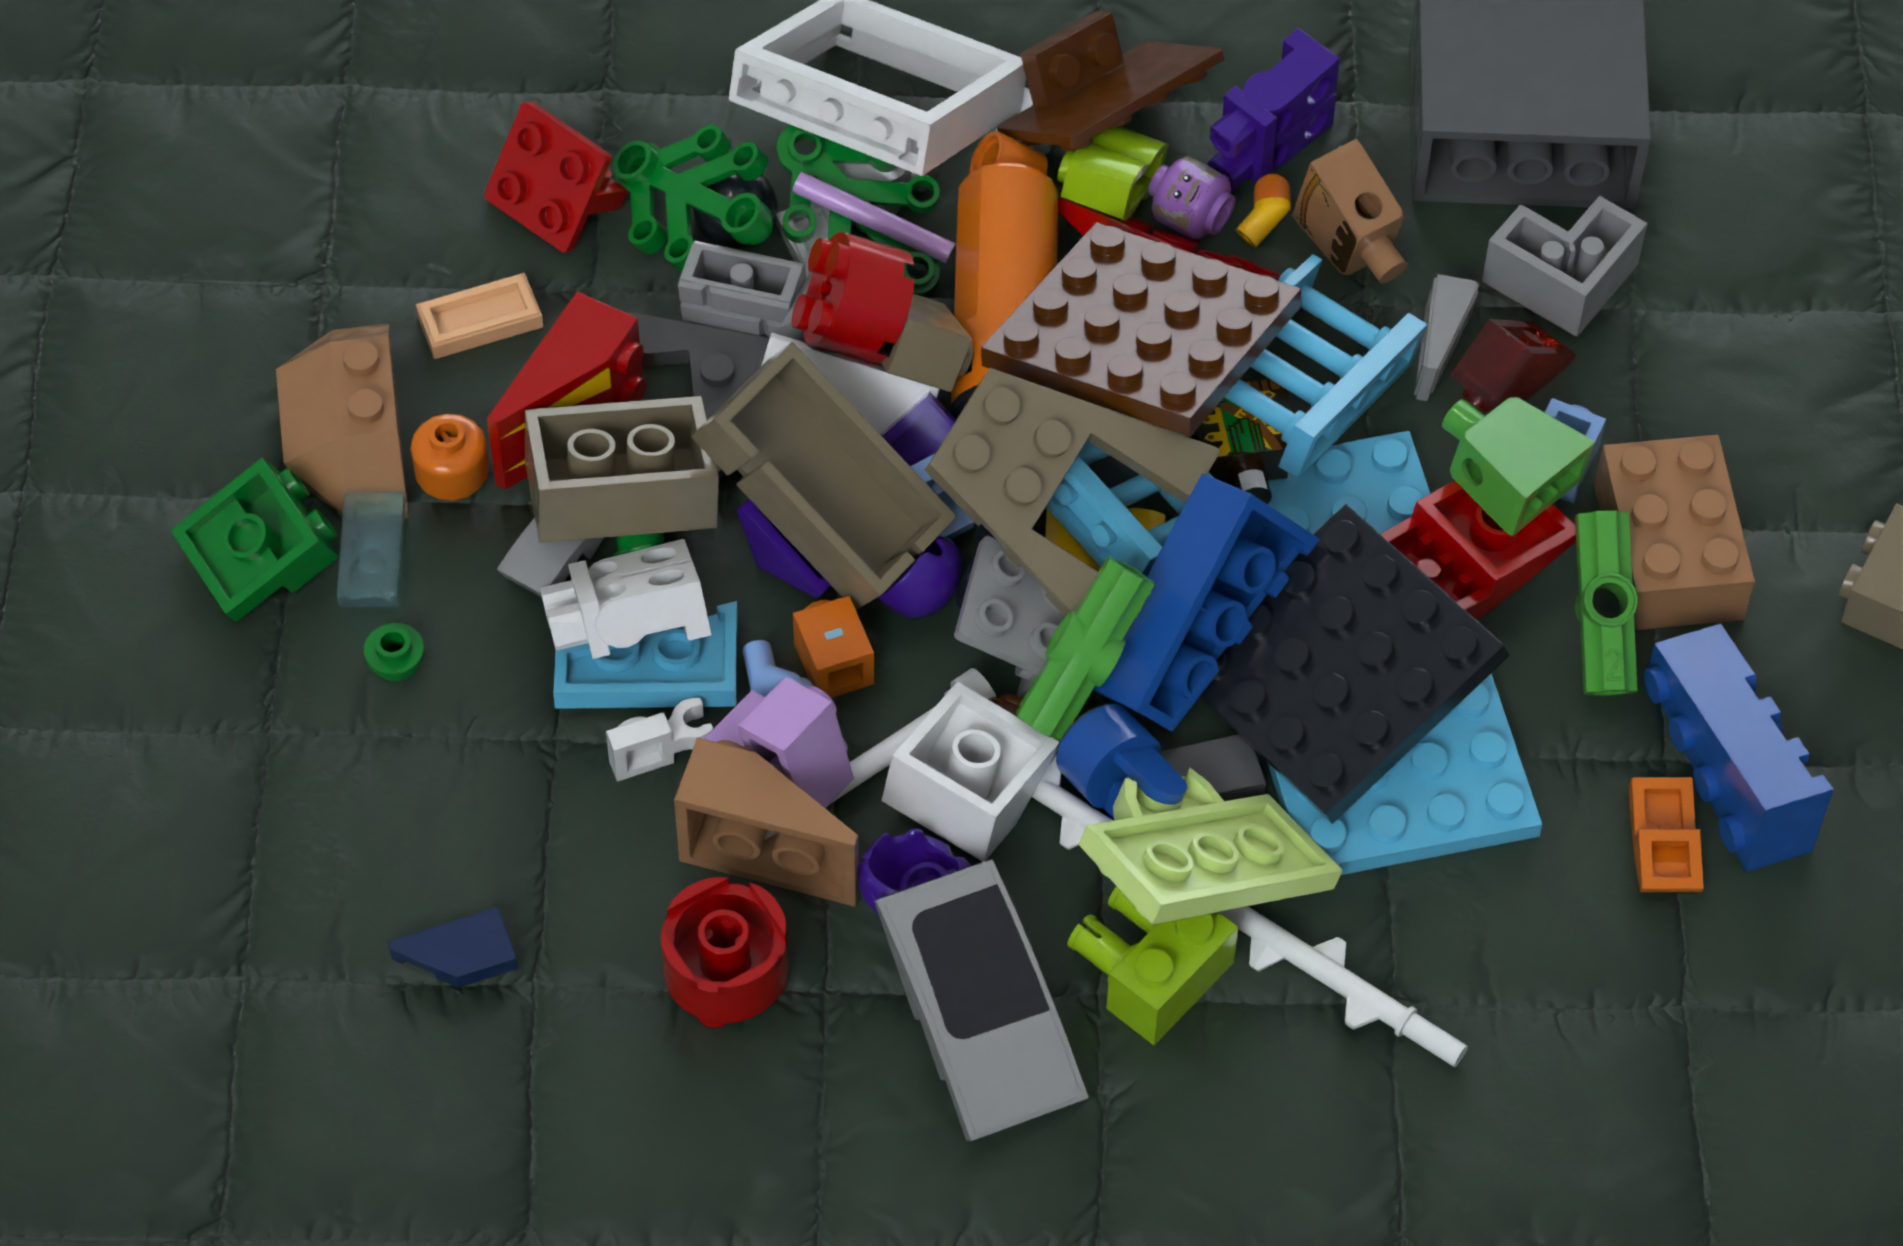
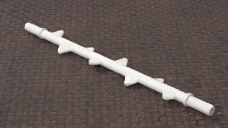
(1273, 943)

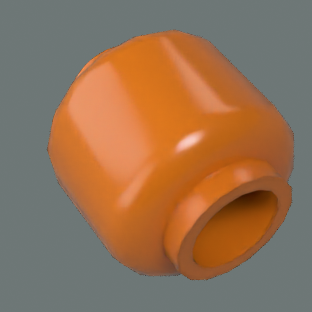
(450, 457)

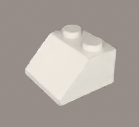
(968, 771)

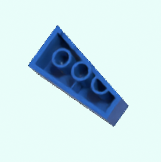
(1207, 584)
(1737, 748)

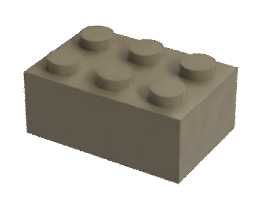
(619, 469)

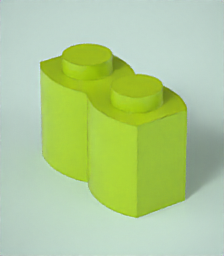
(1112, 171)

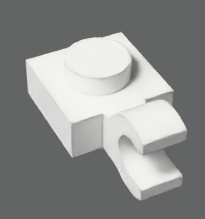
(650, 742)

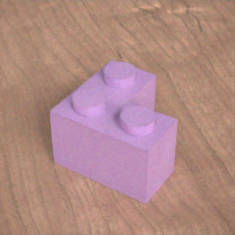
(796, 734)

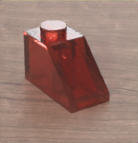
(1510, 362)

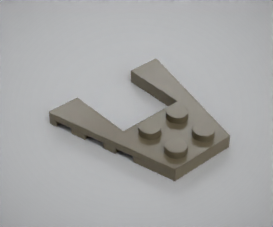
(1016, 449)

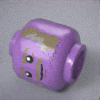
(1191, 198)

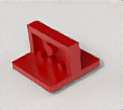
(552, 178)

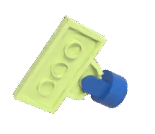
(1173, 836)

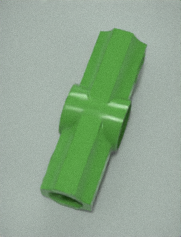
(1606, 643)
(1085, 648)

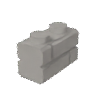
(738, 289)

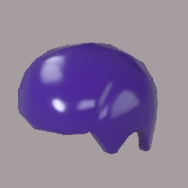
(927, 582)

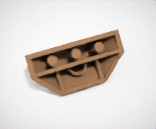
(343, 415)

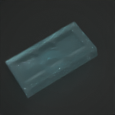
(371, 550)

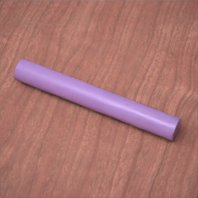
(873, 217)

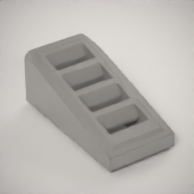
(1447, 315)

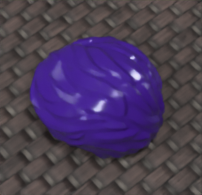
(904, 862)

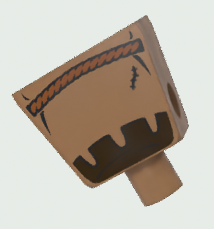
(1351, 213)

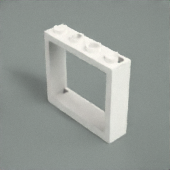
(985, 79)

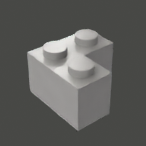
(1561, 271)

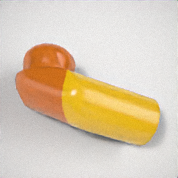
(1271, 205)

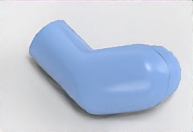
(762, 670)

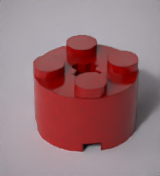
(854, 296)
(724, 951)

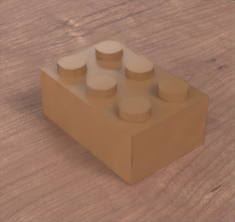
(1683, 530)

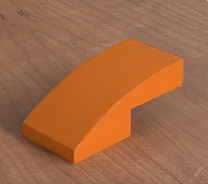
(1665, 834)

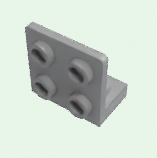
(1007, 613)

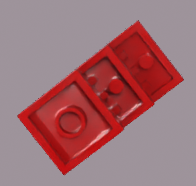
(1471, 553)

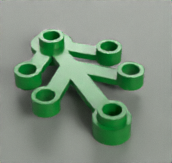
(821, 166)
(646, 167)

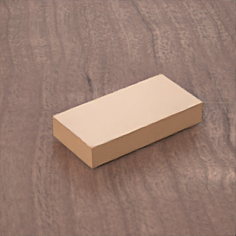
(479, 315)

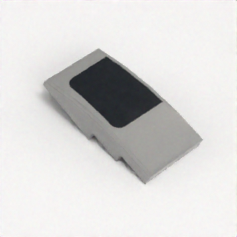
(981, 1000)

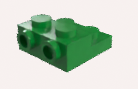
(256, 538)

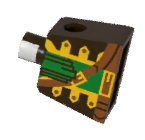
(1247, 444)

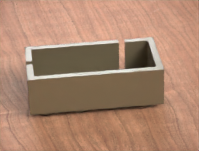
(824, 476)

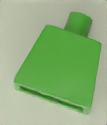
(1515, 459)

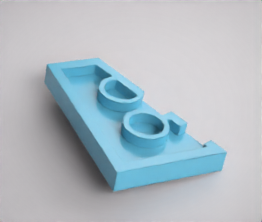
(654, 671)

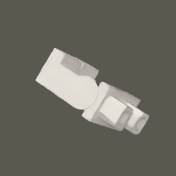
(627, 599)

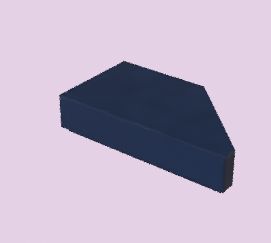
(460, 949)

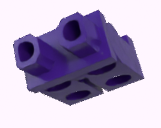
(1276, 112)

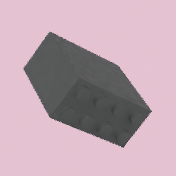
(1528, 101)

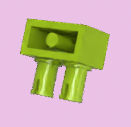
(1164, 972)

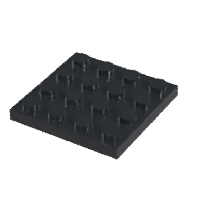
(1349, 665)

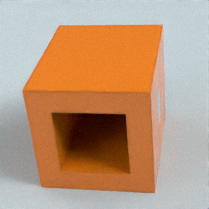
(833, 646)

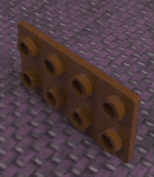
(1087, 84)

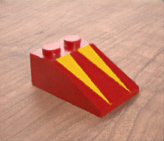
(582, 360)

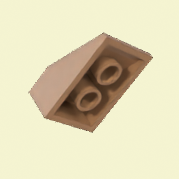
(732, 802)

